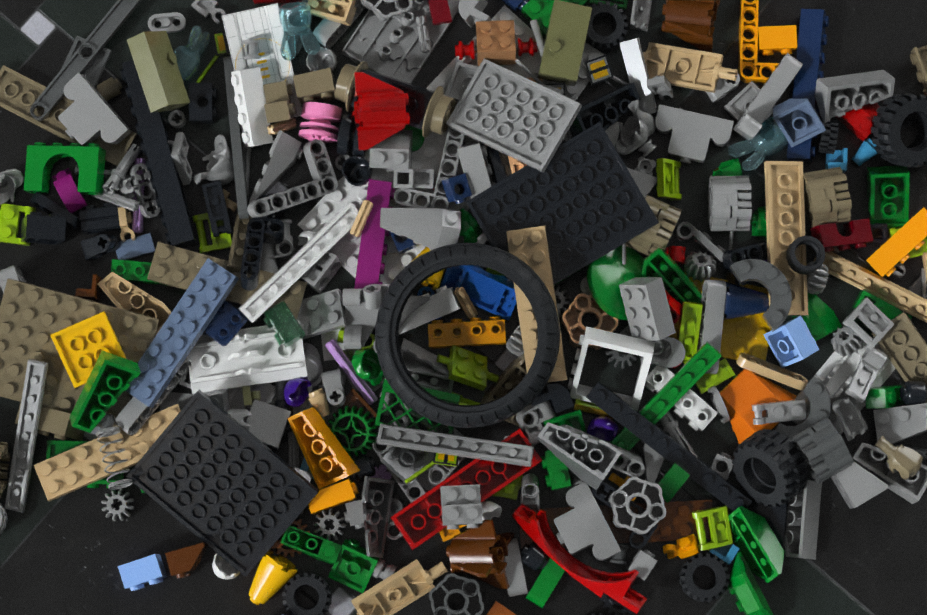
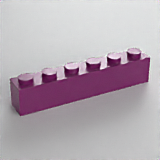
(373, 236)

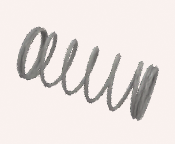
(109, 432)

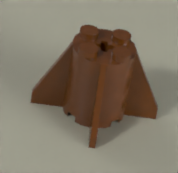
(691, 21)
(481, 554)

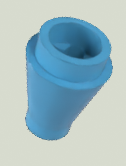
(865, 152)

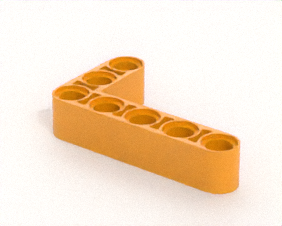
(751, 45)

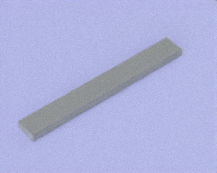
(26, 435)
(455, 445)

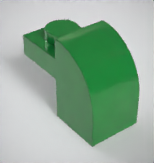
(672, 481)

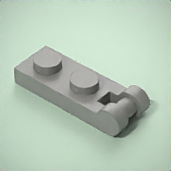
(779, 411)

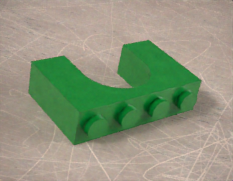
(42, 158)

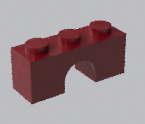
(856, 234)

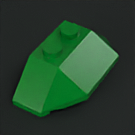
(674, 279)
(757, 543)
(746, 588)

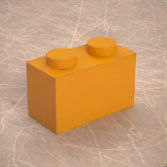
(777, 39)

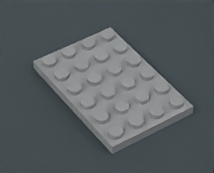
(514, 115)

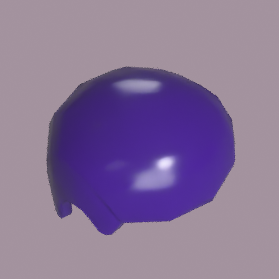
(296, 391)
(602, 428)

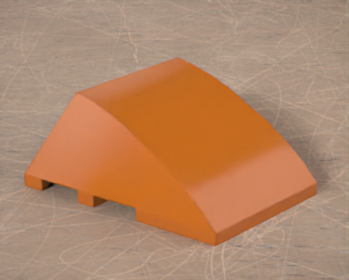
(745, 391)

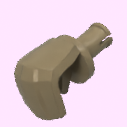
(901, 458)

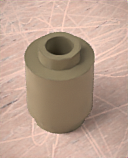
(109, 88)

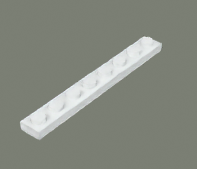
(299, 263)

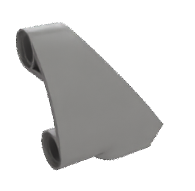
(361, 313)

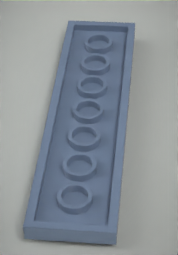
(181, 332)

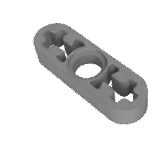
(140, 197)

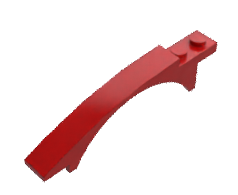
(599, 582)

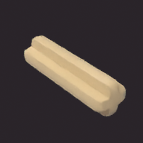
(285, 125)
(361, 218)
(465, 302)

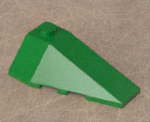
(820, 318)

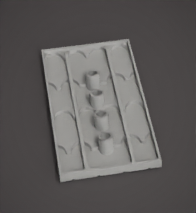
(394, 44)

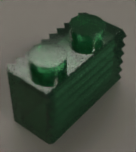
(284, 324)

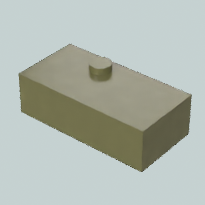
(564, 42)
(158, 71)

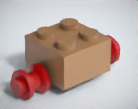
(496, 43)

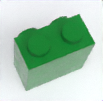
(557, 472)

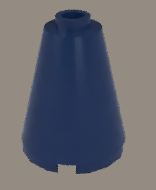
(744, 301)

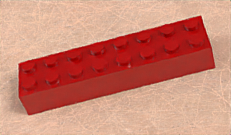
(424, 516)

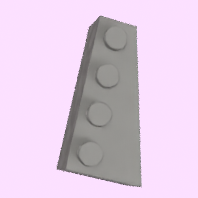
(900, 422)

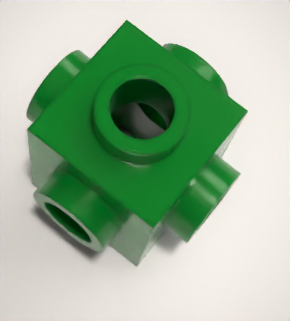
(758, 222)

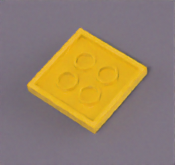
(82, 344)

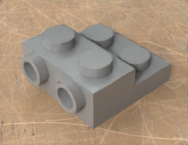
(461, 506)

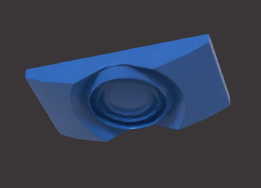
(484, 289)

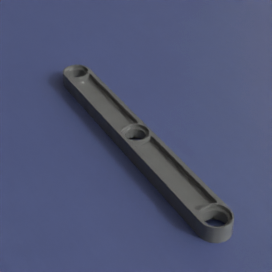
(78, 63)
(236, 142)

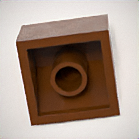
(185, 560)

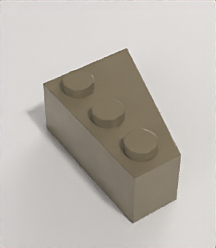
(57, 423)

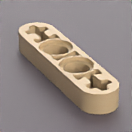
(772, 371)

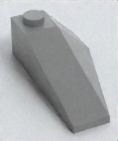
(423, 225)

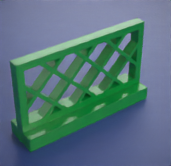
(448, 397)

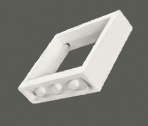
(616, 342)

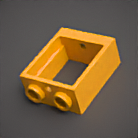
(333, 496)

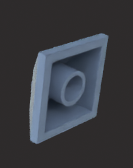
(797, 120)

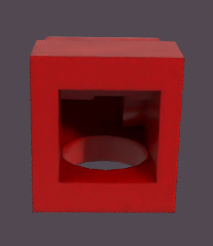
(677, 253)

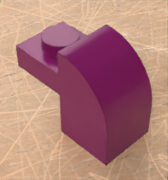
(67, 190)

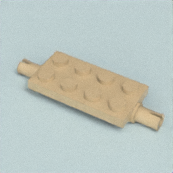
(687, 67)
(398, 590)

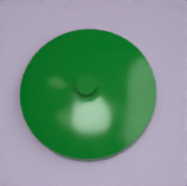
(606, 275)

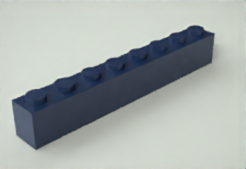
(811, 55)

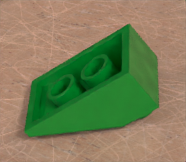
(888, 195)

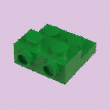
(353, 566)

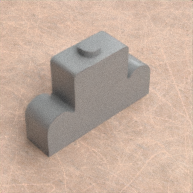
(90, 114)
(692, 132)
(585, 525)

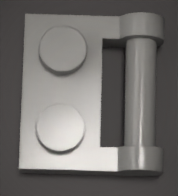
(872, 318)

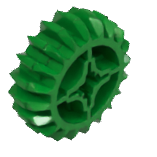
(368, 432)

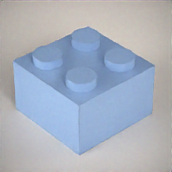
(791, 342)
(142, 571)

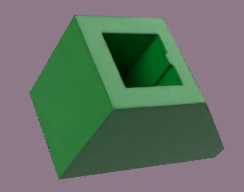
(883, 397)

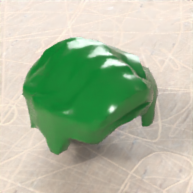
(469, 227)
(367, 366)

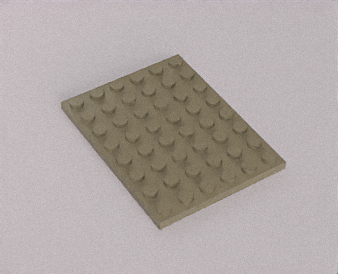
(33, 314)

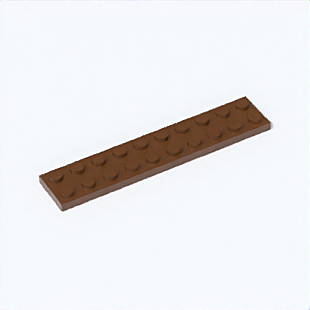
(675, 525)

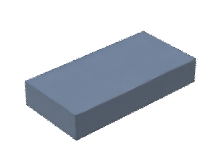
(139, 247)

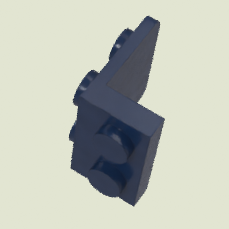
(225, 324)

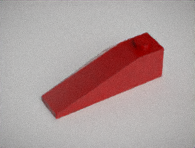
(860, 120)

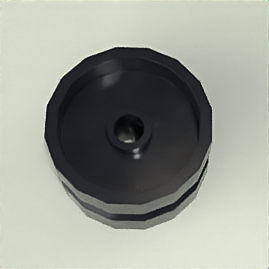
(348, 136)

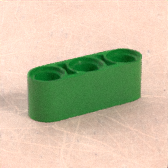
(545, 583)

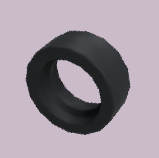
(815, 244)

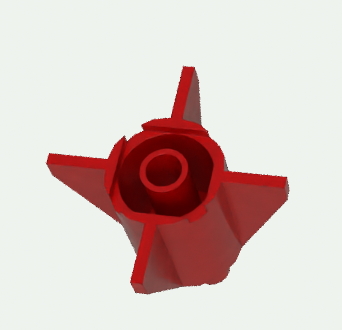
(378, 110)

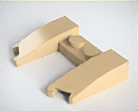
(334, 10)

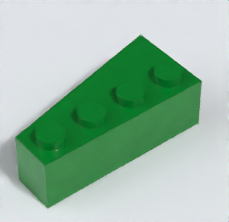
(105, 384)

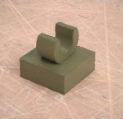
(248, 396)

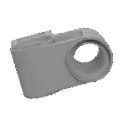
(537, 415)

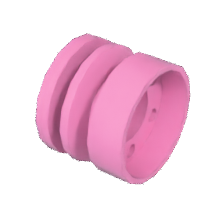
(320, 122)

